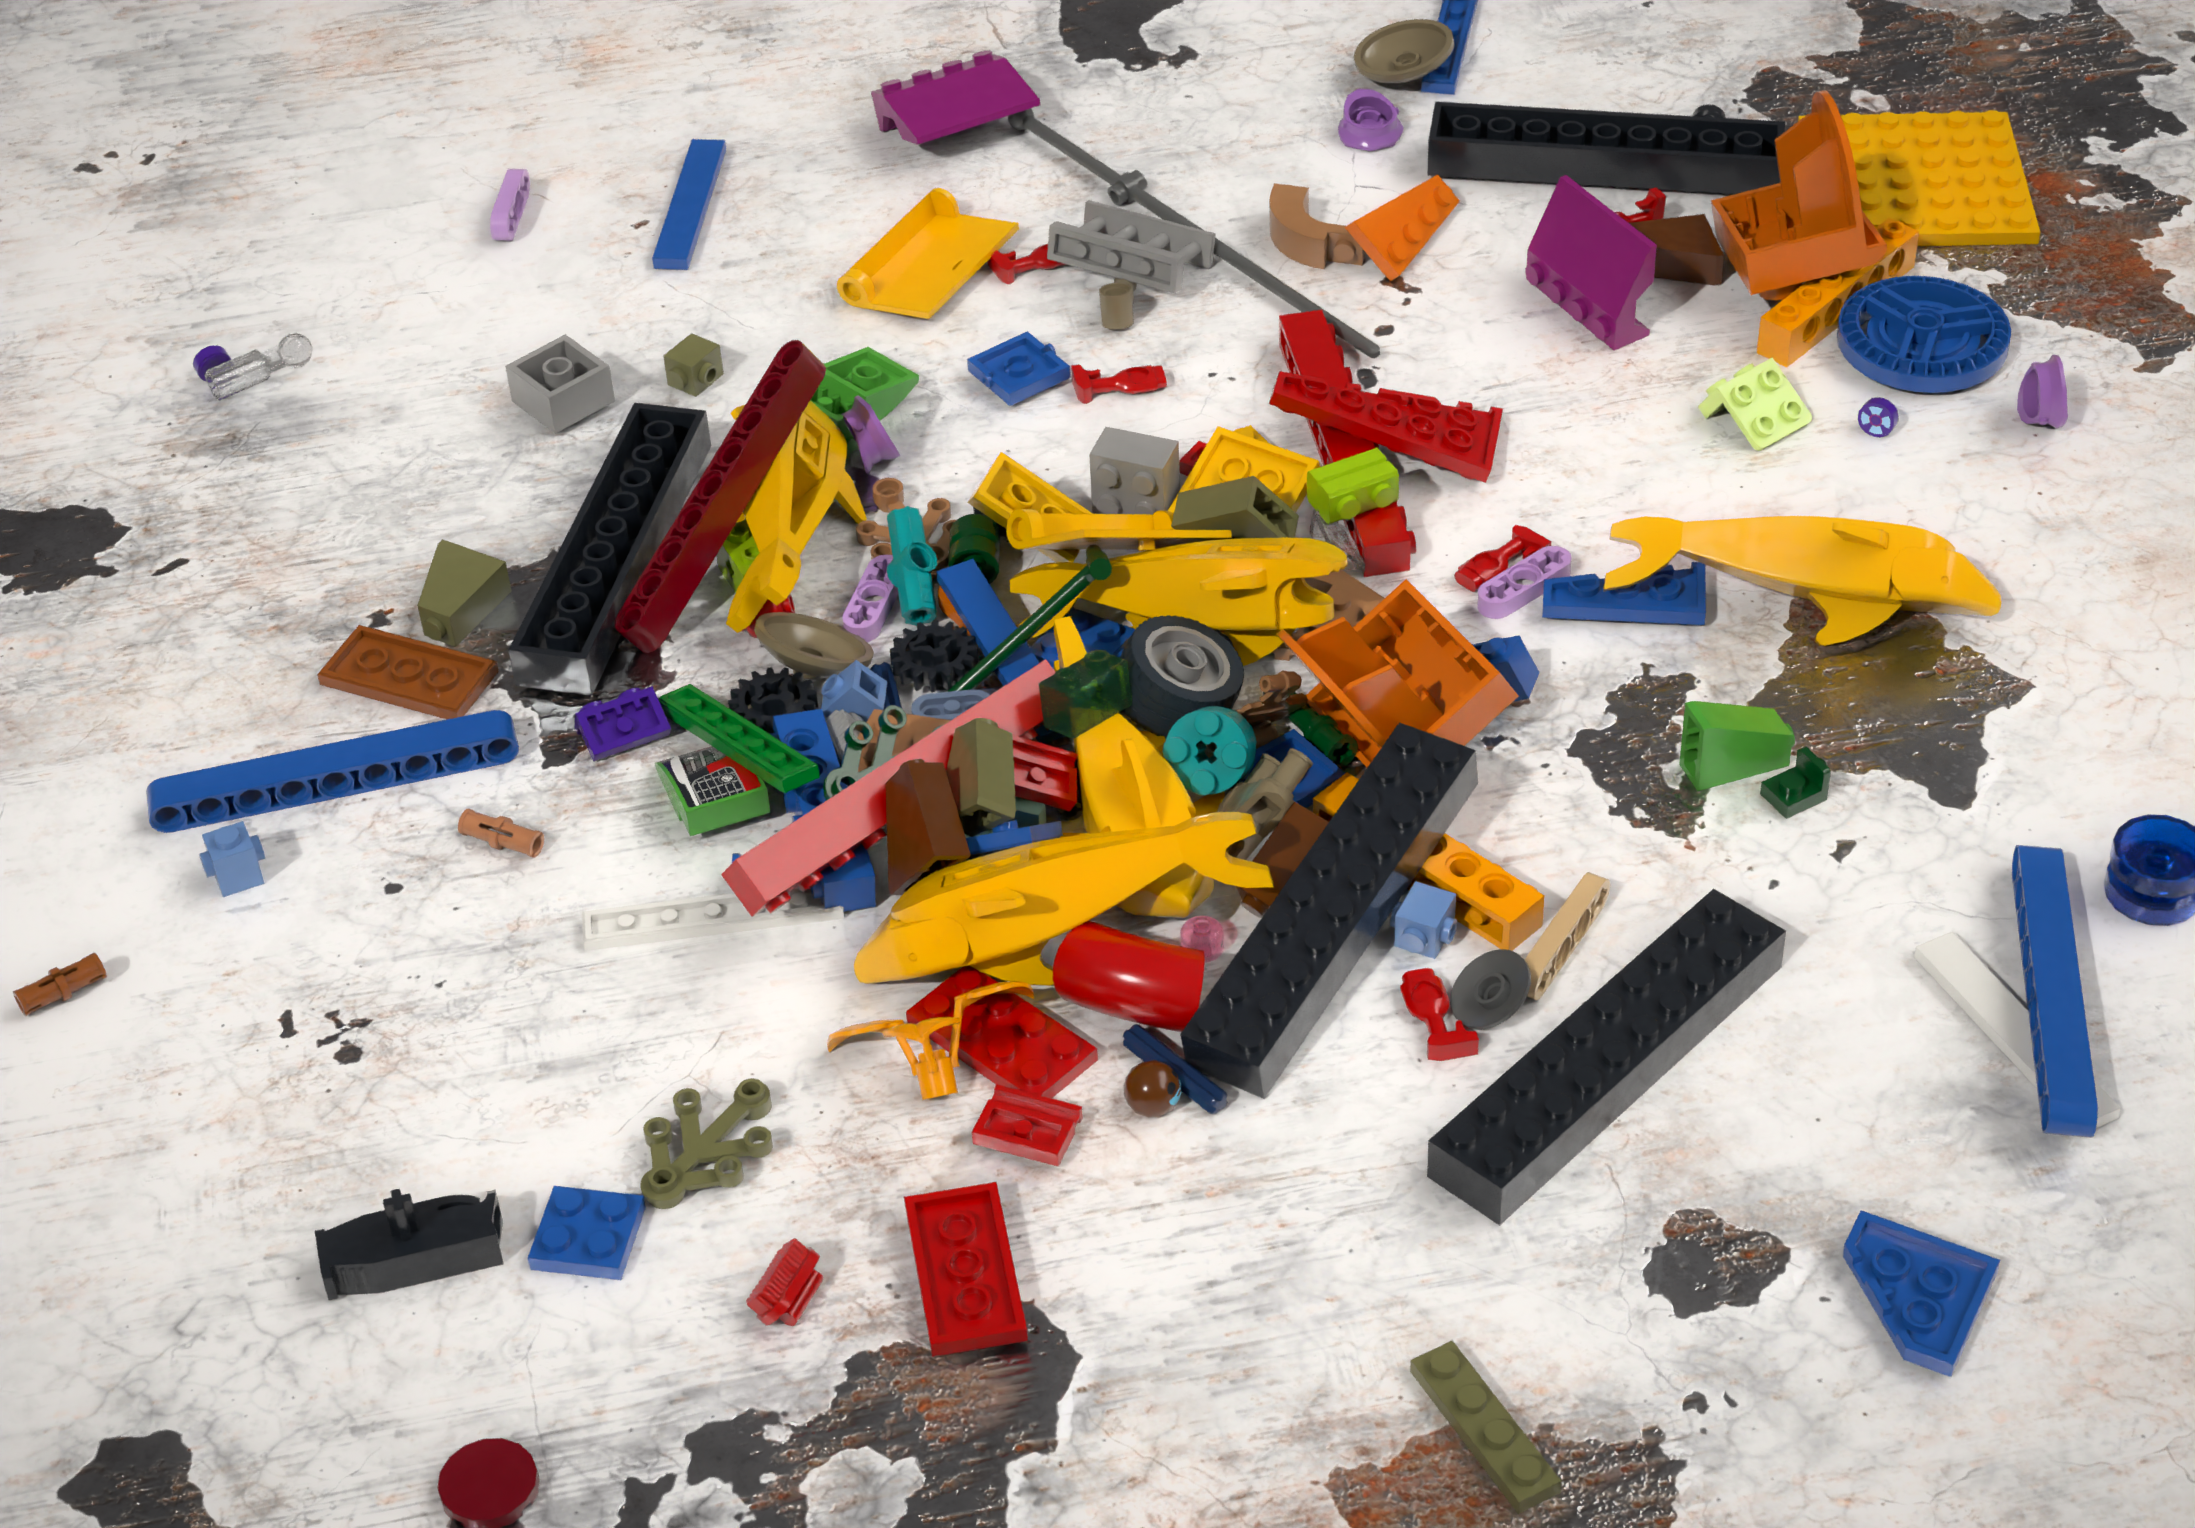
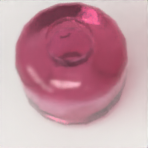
(1203, 934)

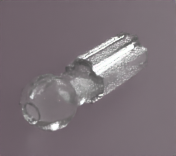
(256, 367)

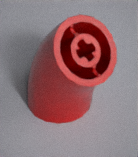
(1129, 976)

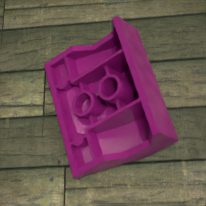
(952, 98)
(1591, 264)

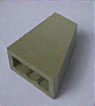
(1237, 506)
(460, 592)
(982, 775)

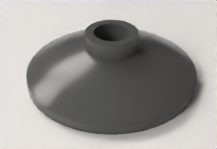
(1490, 989)

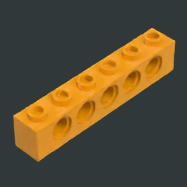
(1815, 306)
(1486, 895)

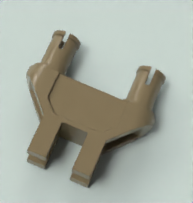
(1265, 796)

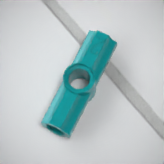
(911, 566)

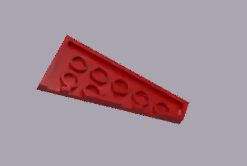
(1399, 420)

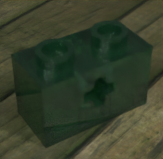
(1085, 693)

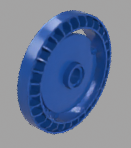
(1923, 334)

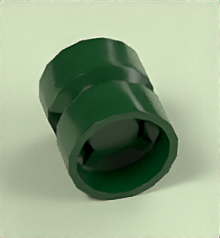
(977, 539)

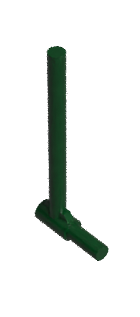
(1097, 568)

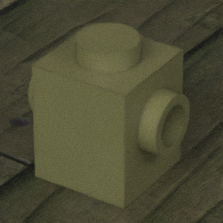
(693, 364)

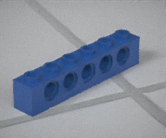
(809, 735)

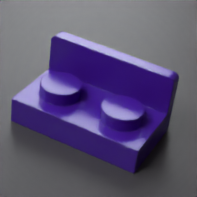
(621, 723)

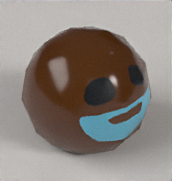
(1152, 1088)

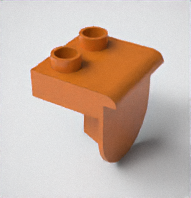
(1809, 220)
(1400, 668)

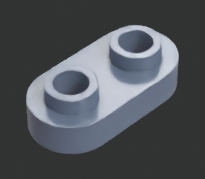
(947, 704)

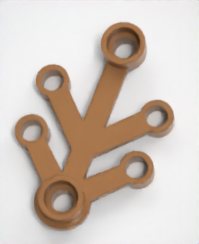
(889, 495)

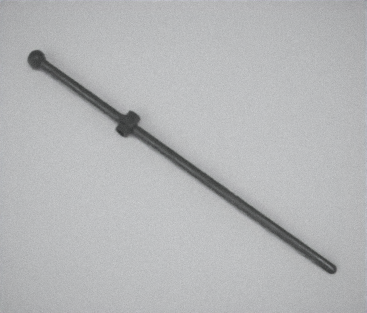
(1131, 187)

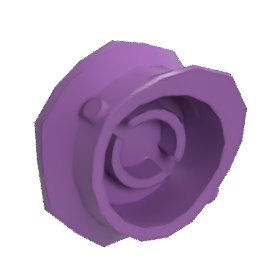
(1369, 121)
(2044, 394)
(869, 434)

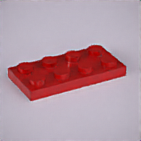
(1006, 1037)
(965, 1269)

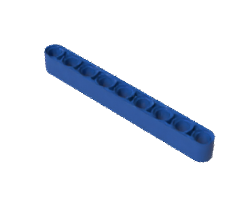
(331, 771)
(2054, 993)

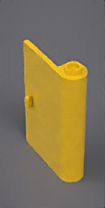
(923, 258)
(1109, 531)

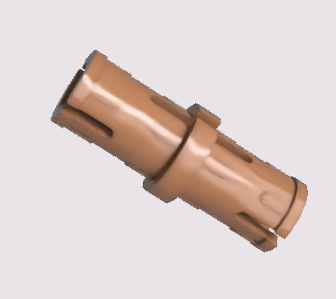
(522, 839)

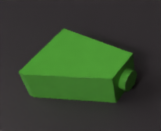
(1732, 743)

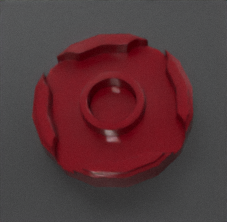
(488, 1483)

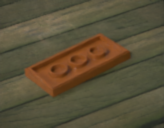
(408, 673)

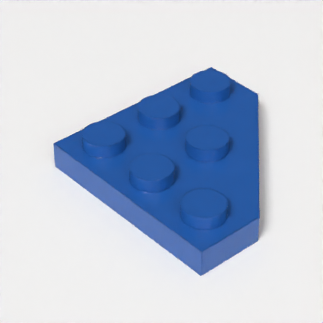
(1920, 1288)

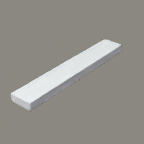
(695, 919)
(1991, 1007)

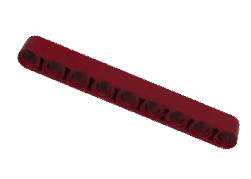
(720, 497)

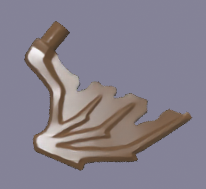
(1277, 700)

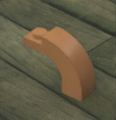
(1304, 237)

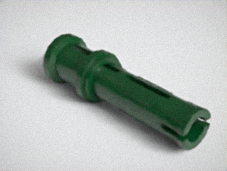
(1324, 734)

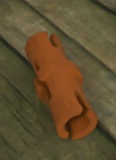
(59, 984)

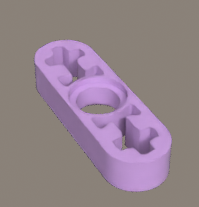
(510, 204)
(1504, 596)
(874, 610)

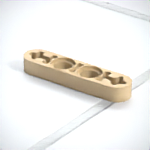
(1566, 932)

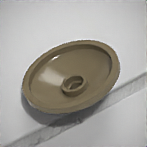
(1404, 51)
(811, 644)

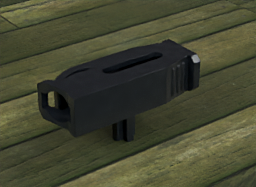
(410, 1244)

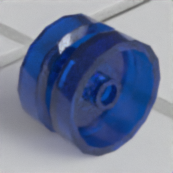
(2153, 870)

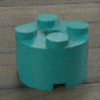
(1232, 758)

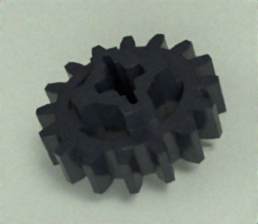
(933, 655)
(772, 696)

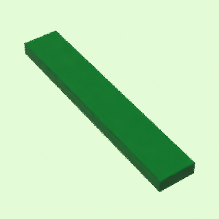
(738, 738)

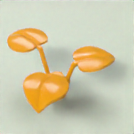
(934, 1069)

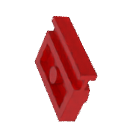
(1044, 773)
(1027, 1125)

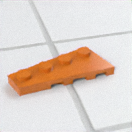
(1403, 225)

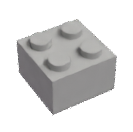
(560, 383)
(1133, 473)

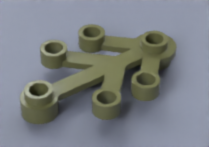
(668, 1182)

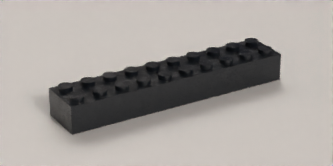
(1603, 148)
(608, 547)
(1329, 910)
(1604, 1056)

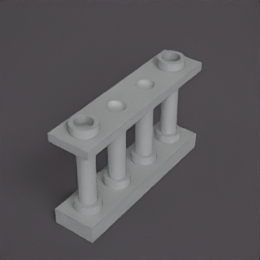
(1131, 246)

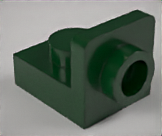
(1800, 786)

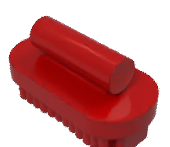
(786, 1285)

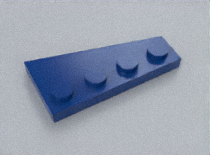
(1663, 598)

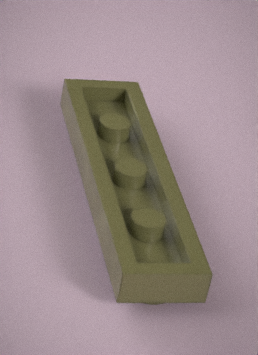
(1485, 1427)

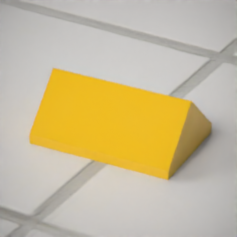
(1014, 487)

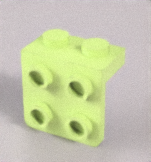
(1759, 403)

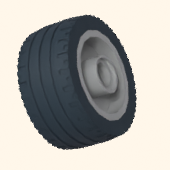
(1177, 670)

